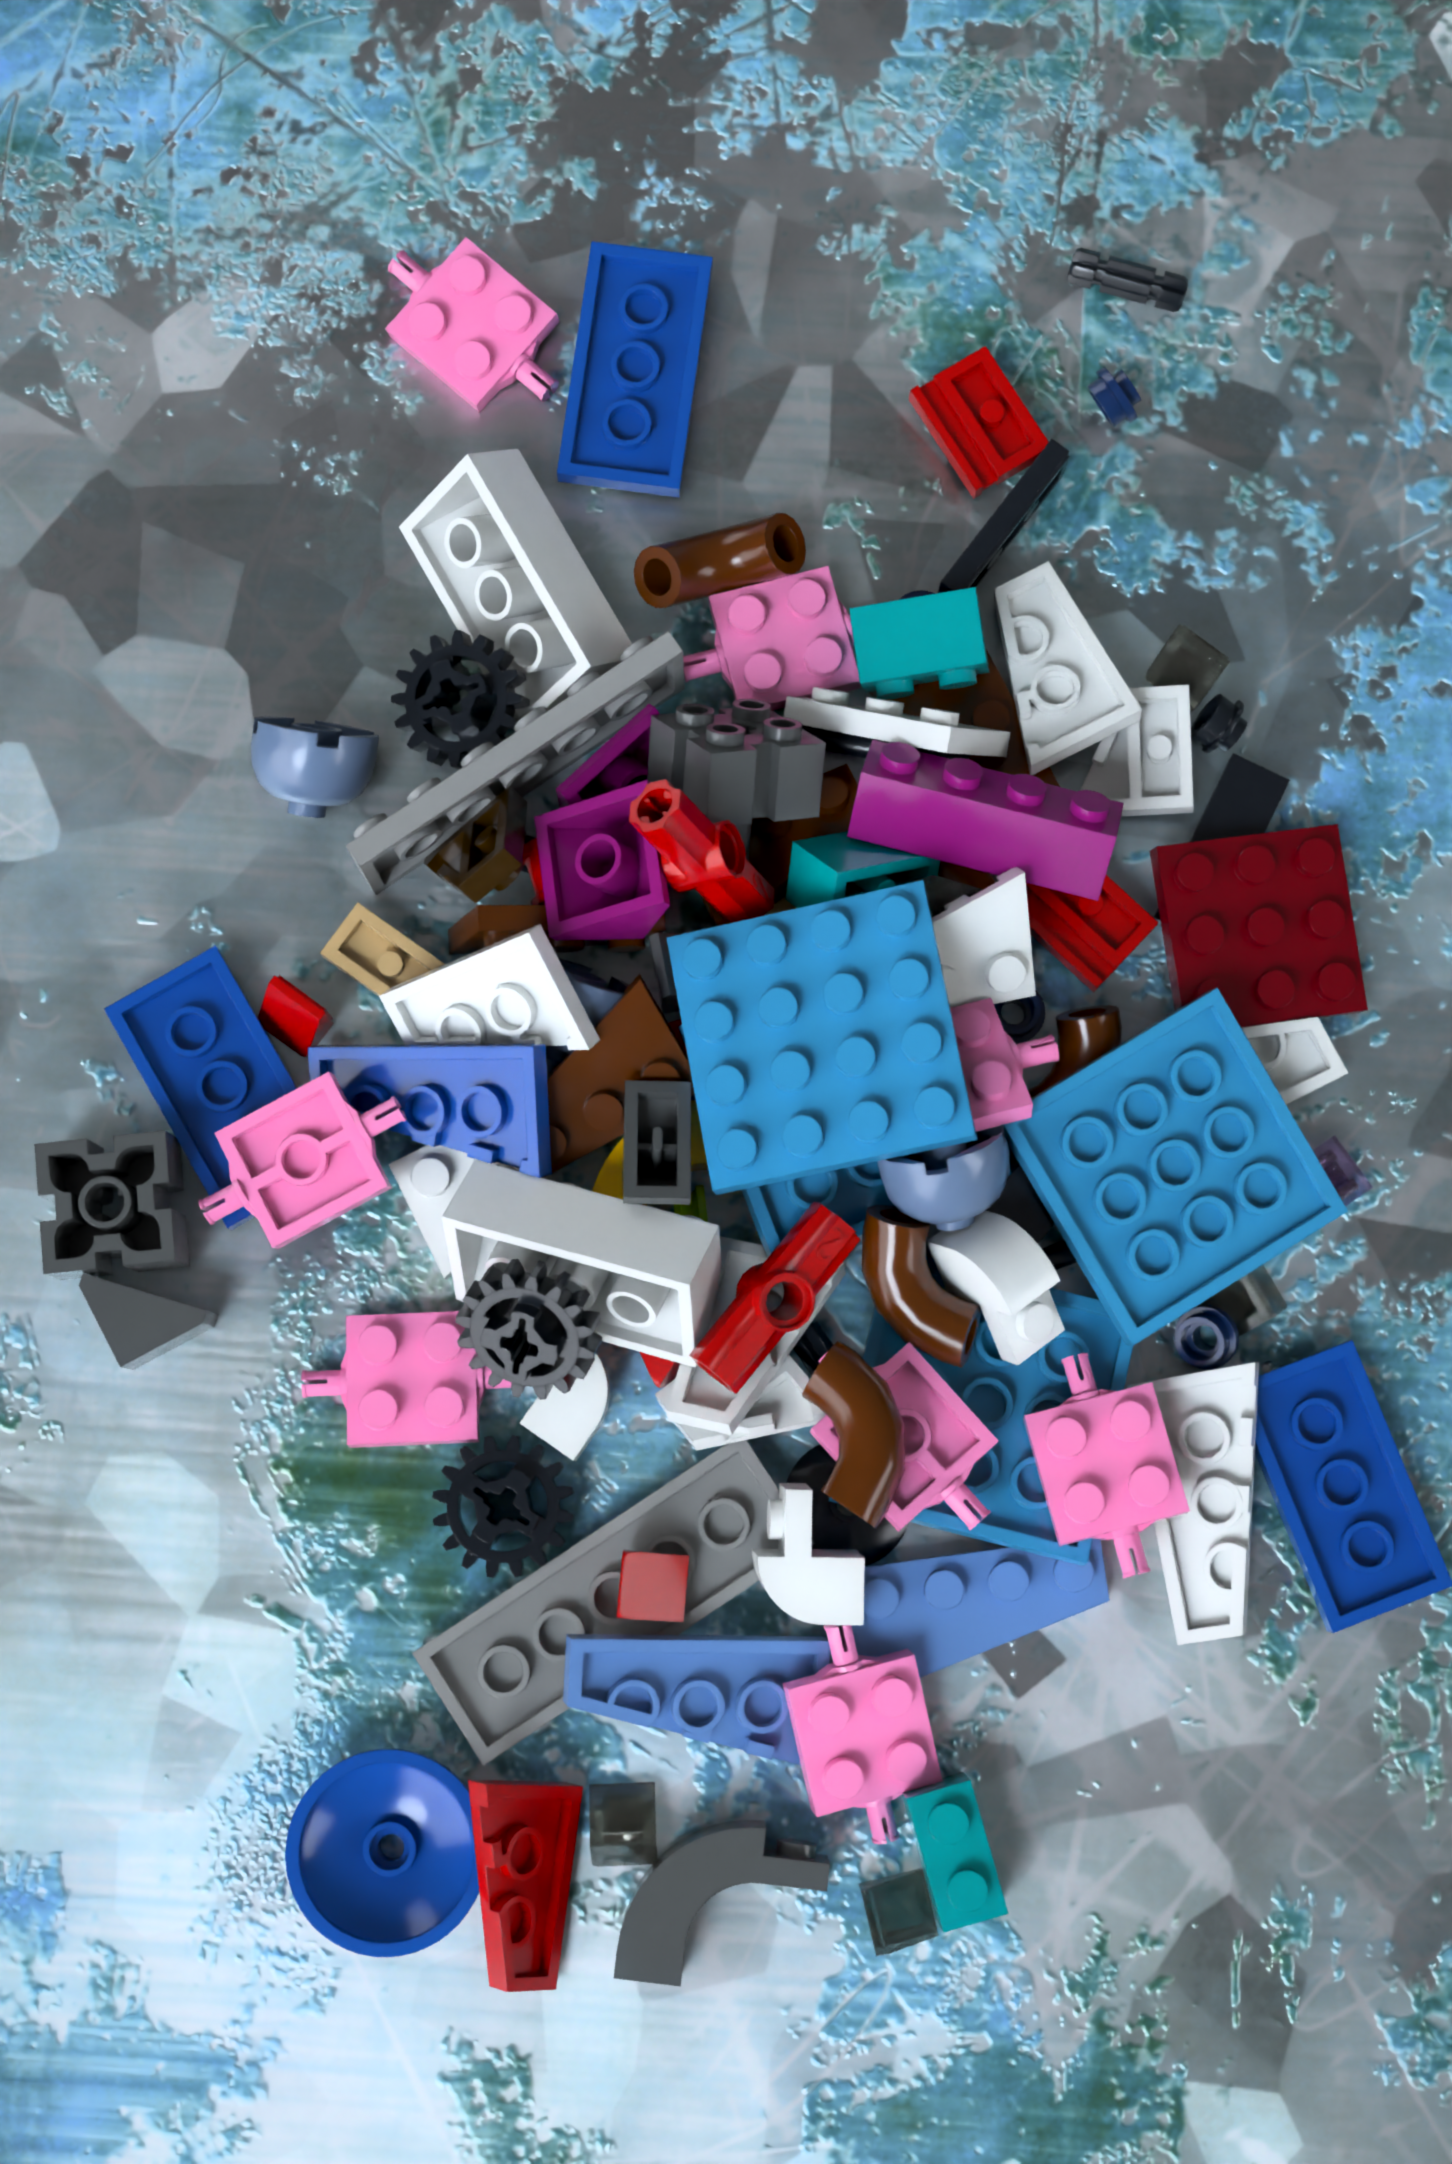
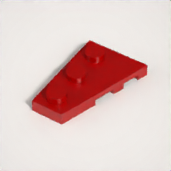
(524, 1876)

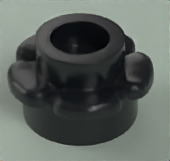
(1219, 724)

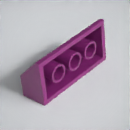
(985, 818)

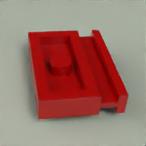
(979, 421)
(1087, 933)

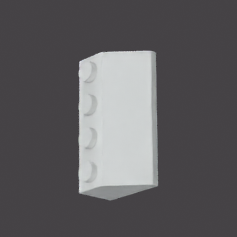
(514, 575)
(642, 1265)

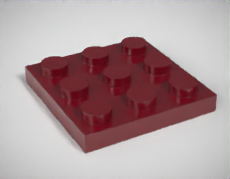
(1261, 924)

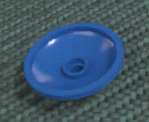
(346, 1880)

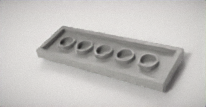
(536, 752)
(507, 1659)

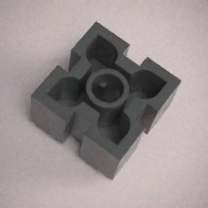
(738, 761)
(84, 1178)

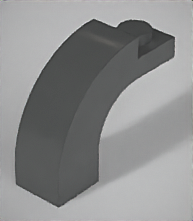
(688, 1876)

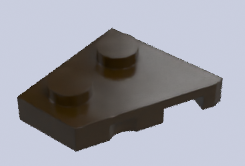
(485, 849)

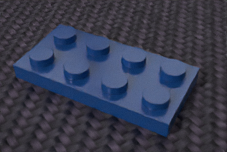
(635, 369)
(201, 1059)
(1343, 1489)

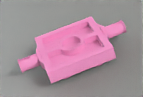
(473, 325)
(780, 640)
(996, 1064)
(302, 1160)
(405, 1381)
(940, 1441)
(1106, 1464)
(862, 1732)

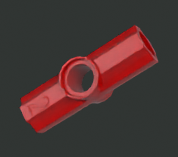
(700, 853)
(803, 1266)

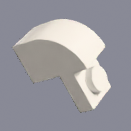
(1007, 1277)
(574, 1417)
(805, 1581)

